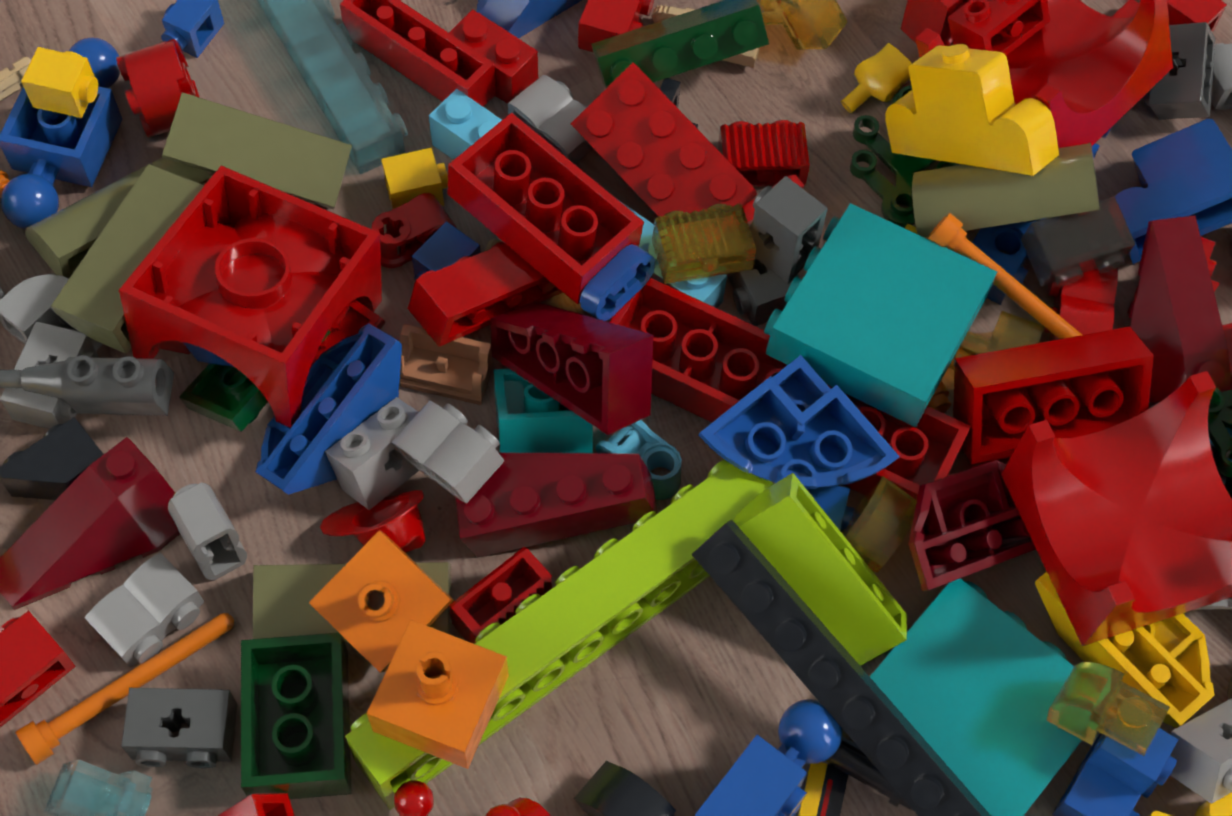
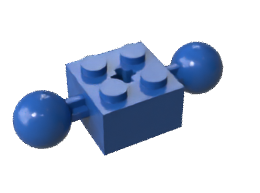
(59, 144)
(770, 779)

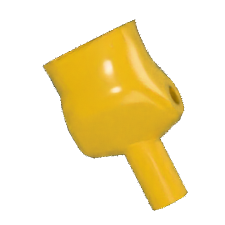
(878, 77)

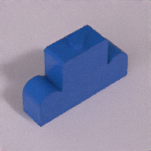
(1180, 178)

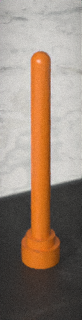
(951, 235)
(43, 737)

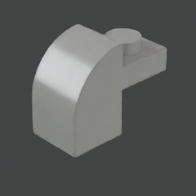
(32, 302)

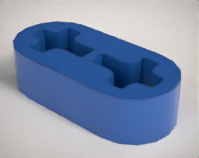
(617, 282)

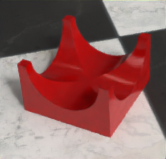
(1087, 65)
(252, 283)
(1129, 515)

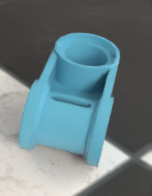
(654, 452)

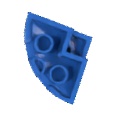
(799, 429)

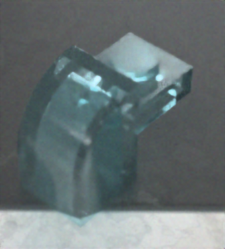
(98, 792)

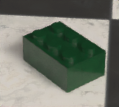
(295, 716)

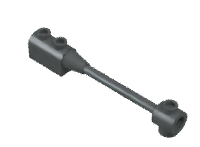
(100, 384)

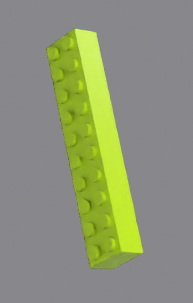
(580, 616)

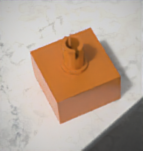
(377, 597)
(438, 694)

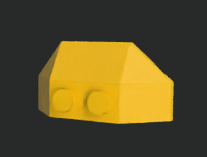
(1158, 659)

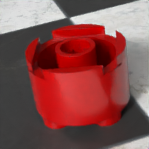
(156, 82)

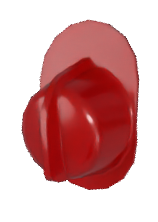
(393, 515)

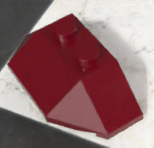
(965, 525)

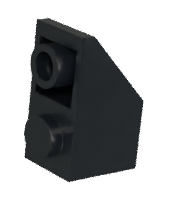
(50, 463)

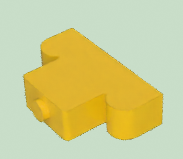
(968, 115)

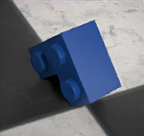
(1116, 777)

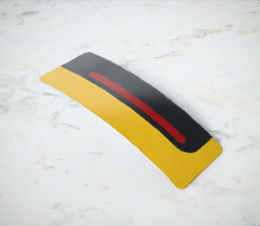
(824, 791)

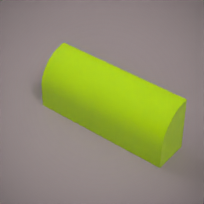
(823, 569)

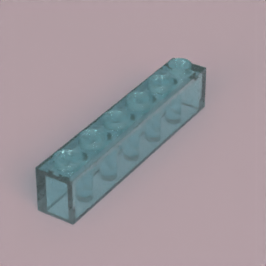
(338, 79)

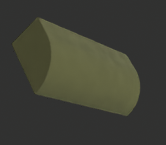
(257, 147)
(998, 197)
(71, 232)
(91, 294)
(285, 591)

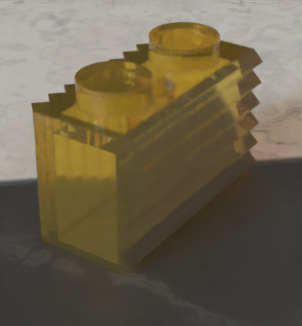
(703, 243)

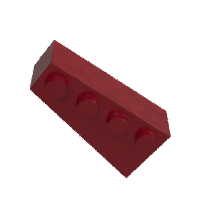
(578, 361)
(554, 498)

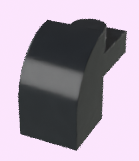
(621, 793)

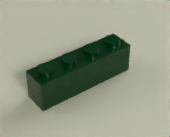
(684, 41)

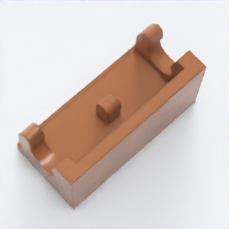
(452, 370)

